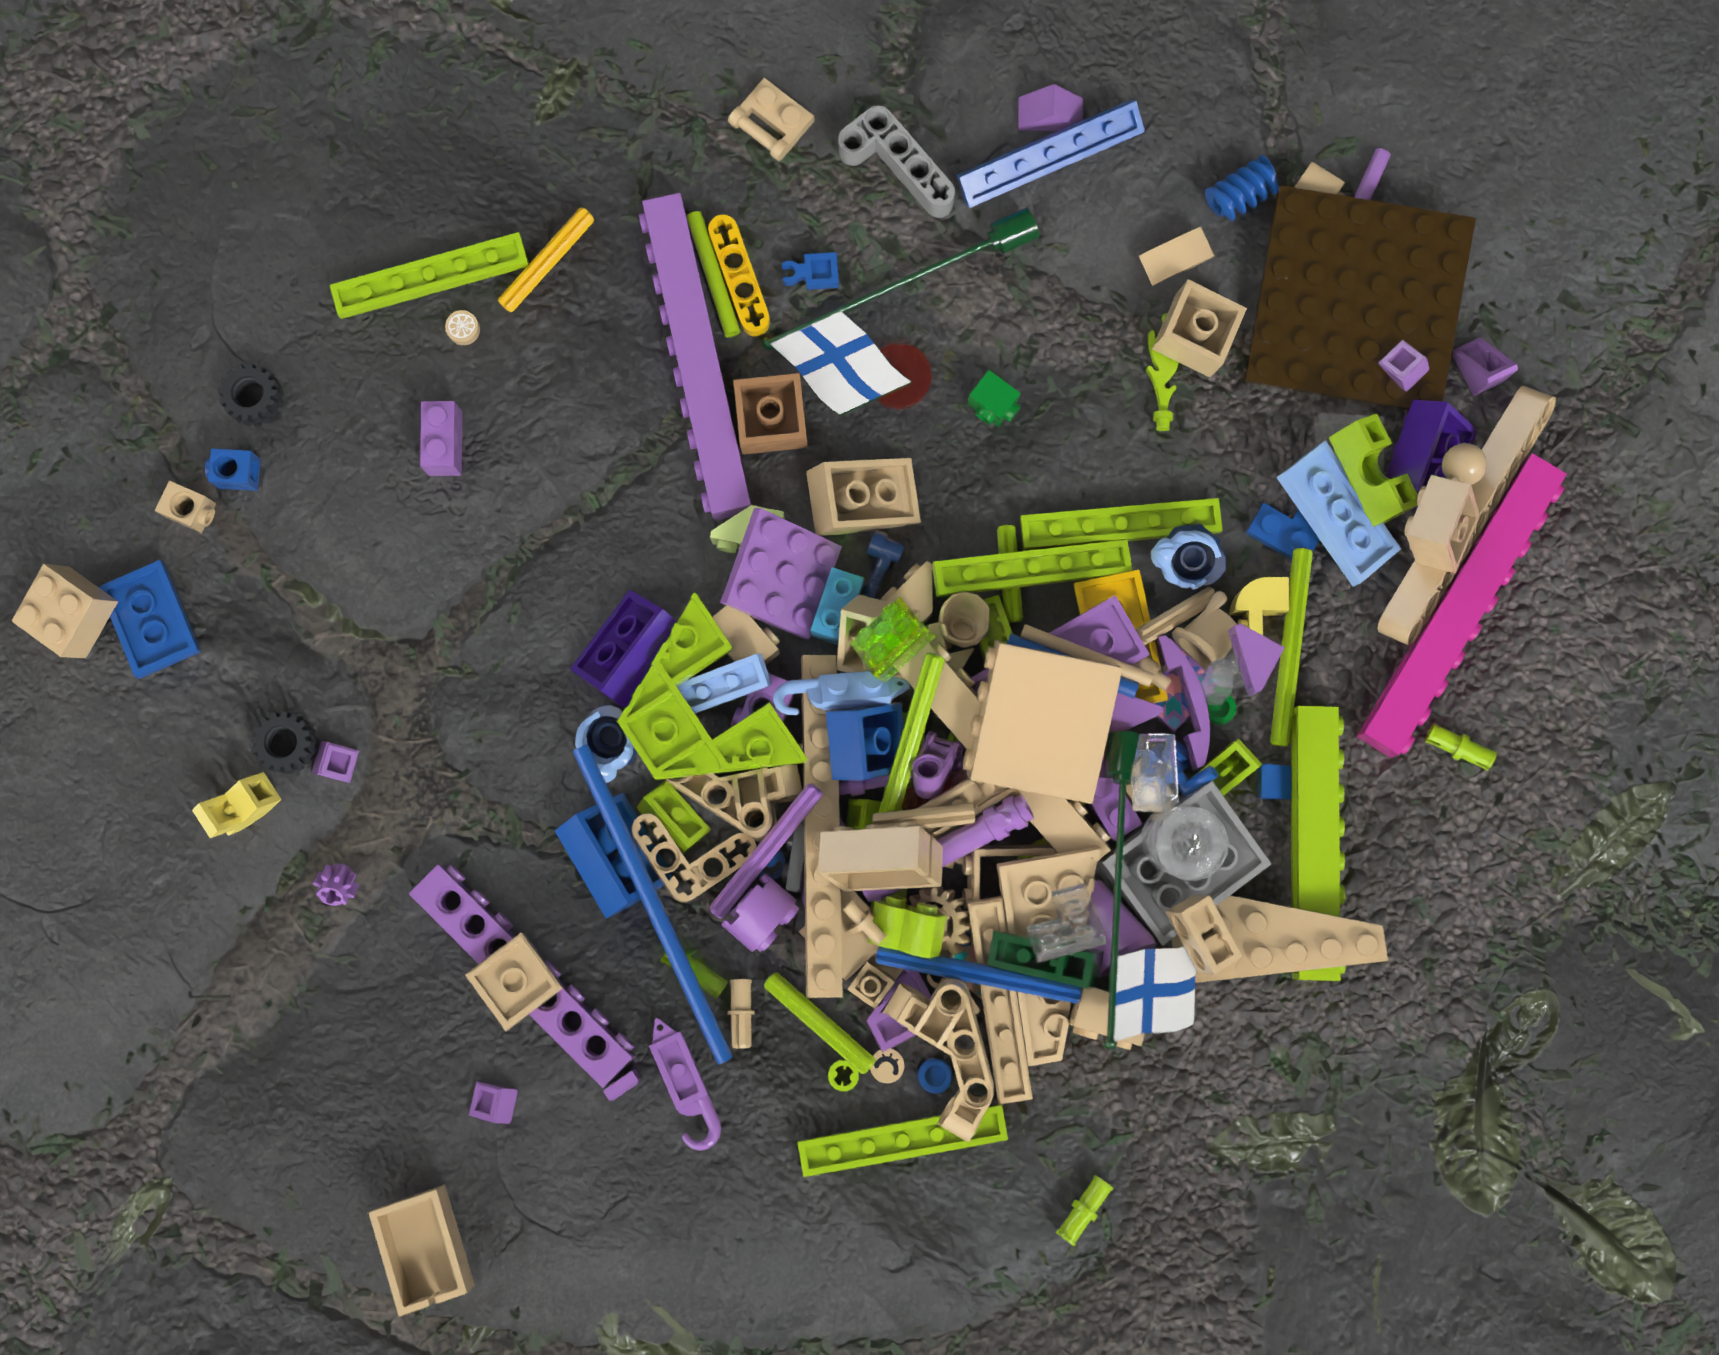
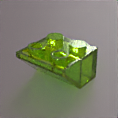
(892, 639)

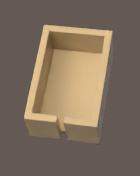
(880, 857)
(421, 1250)

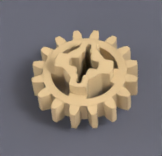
(955, 923)

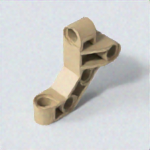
(748, 797)
(940, 1023)

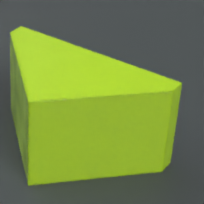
(1232, 765)

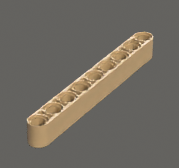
(1504, 453)

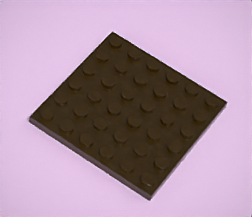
(1348, 287)

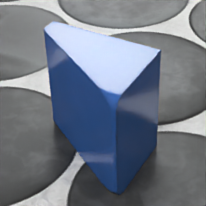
(1274, 782)

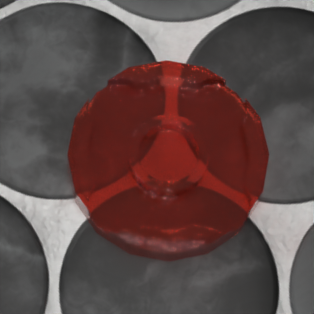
(914, 367)

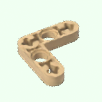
(692, 871)

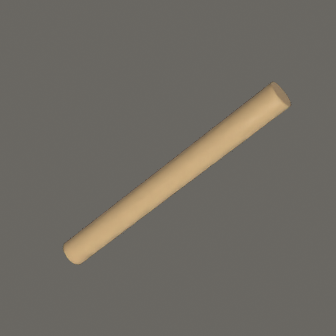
(1078, 651)

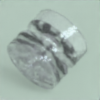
(1165, 837)

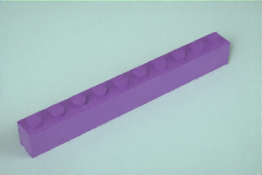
(696, 357)

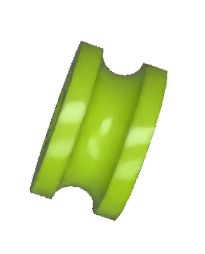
(854, 1076)

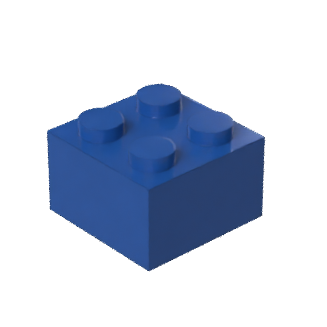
(863, 740)

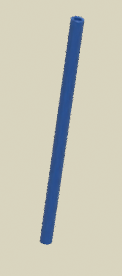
(652, 904)

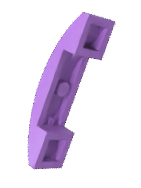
(1173, 659)

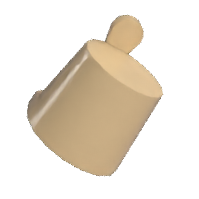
(1207, 635)

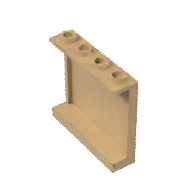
(1042, 722)

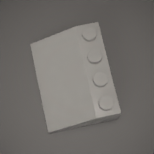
(1155, 892)

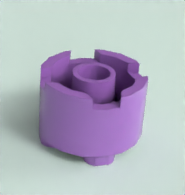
(760, 914)

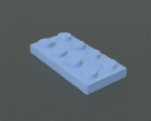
(1336, 514)

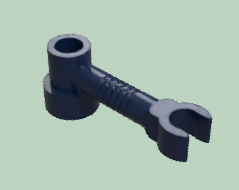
(885, 551)

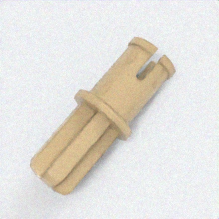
(741, 1013)

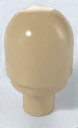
(1152, 666)

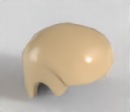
(964, 619)

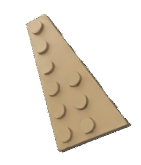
(1026, 902)

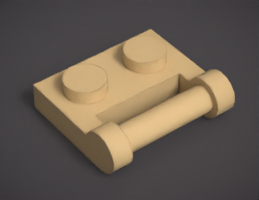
(778, 112)

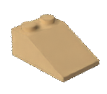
(862, 495)

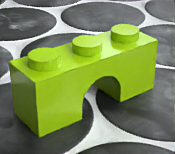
(1358, 452)

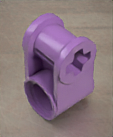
(936, 759)

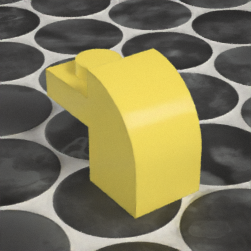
(1261, 598)
(238, 807)

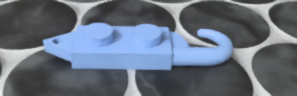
(841, 691)

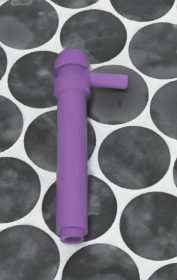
(992, 825)

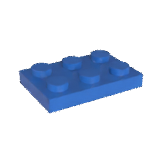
(150, 620)

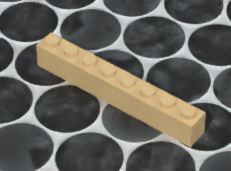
(955, 704)

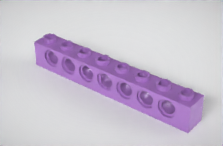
(432, 896)

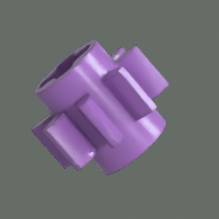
(336, 884)

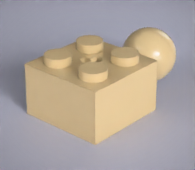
(1447, 510)

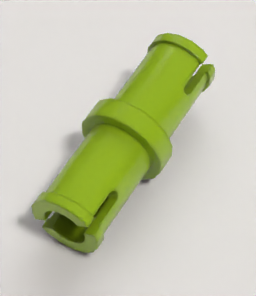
(1460, 746)
(1084, 1210)

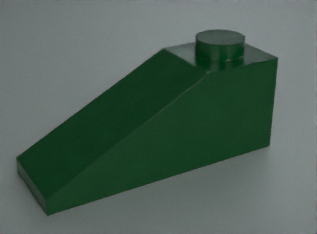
(1016, 954)

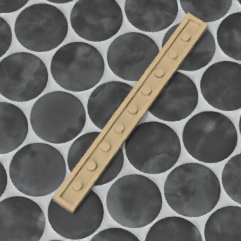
(822, 897)

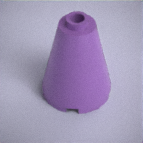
(1132, 933)

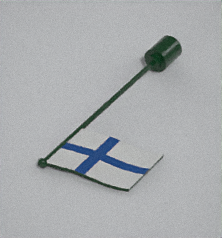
(842, 359)
(1149, 986)

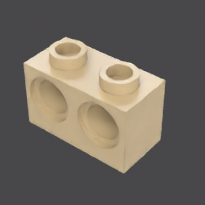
(1204, 934)

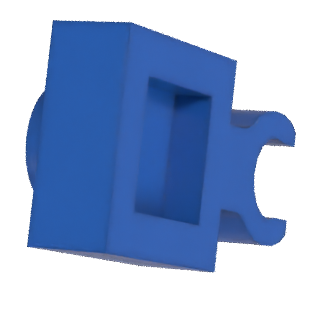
(818, 271)

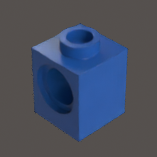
(246, 475)

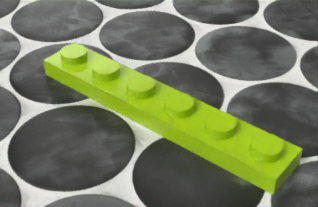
(429, 275)
(1117, 523)
(1031, 567)
(893, 1143)

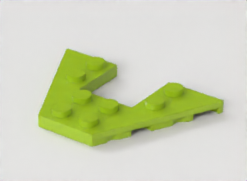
(668, 730)

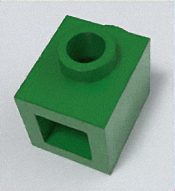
(994, 400)

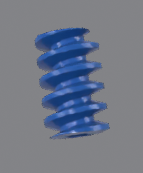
(1242, 188)

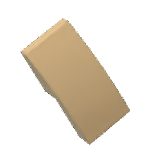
(1176, 256)
(874, 981)

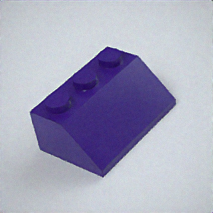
(1424, 440)
(624, 648)

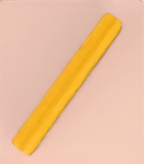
(546, 259)

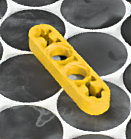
(739, 275)

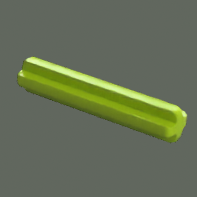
(1011, 597)

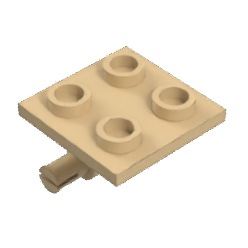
(856, 928)

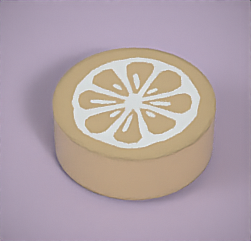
(462, 327)

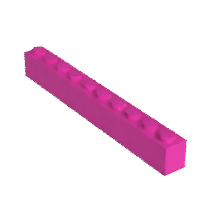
(1457, 615)

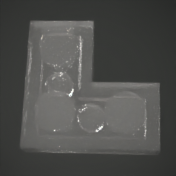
(1073, 931)

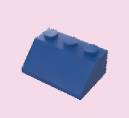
(599, 861)

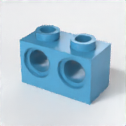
(838, 592)

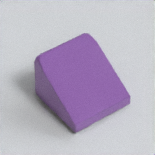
(1404, 365)
(335, 761)
(493, 1102)

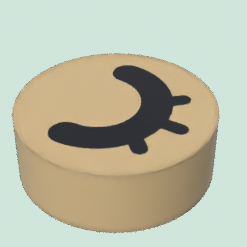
(888, 1066)

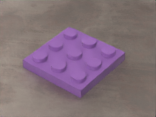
(780, 573)

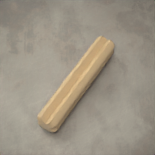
(1175, 616)
(928, 817)

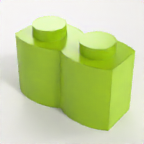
(909, 928)

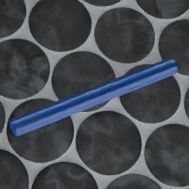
(979, 974)

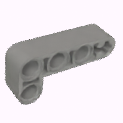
(901, 164)

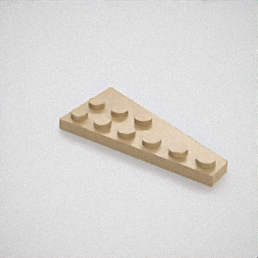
(1292, 940)

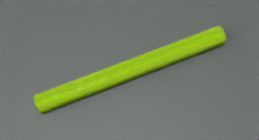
(1292, 642)
(912, 732)

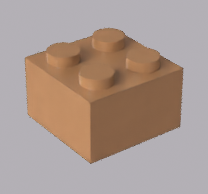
(770, 413)

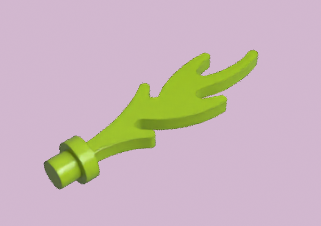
(1165, 370)

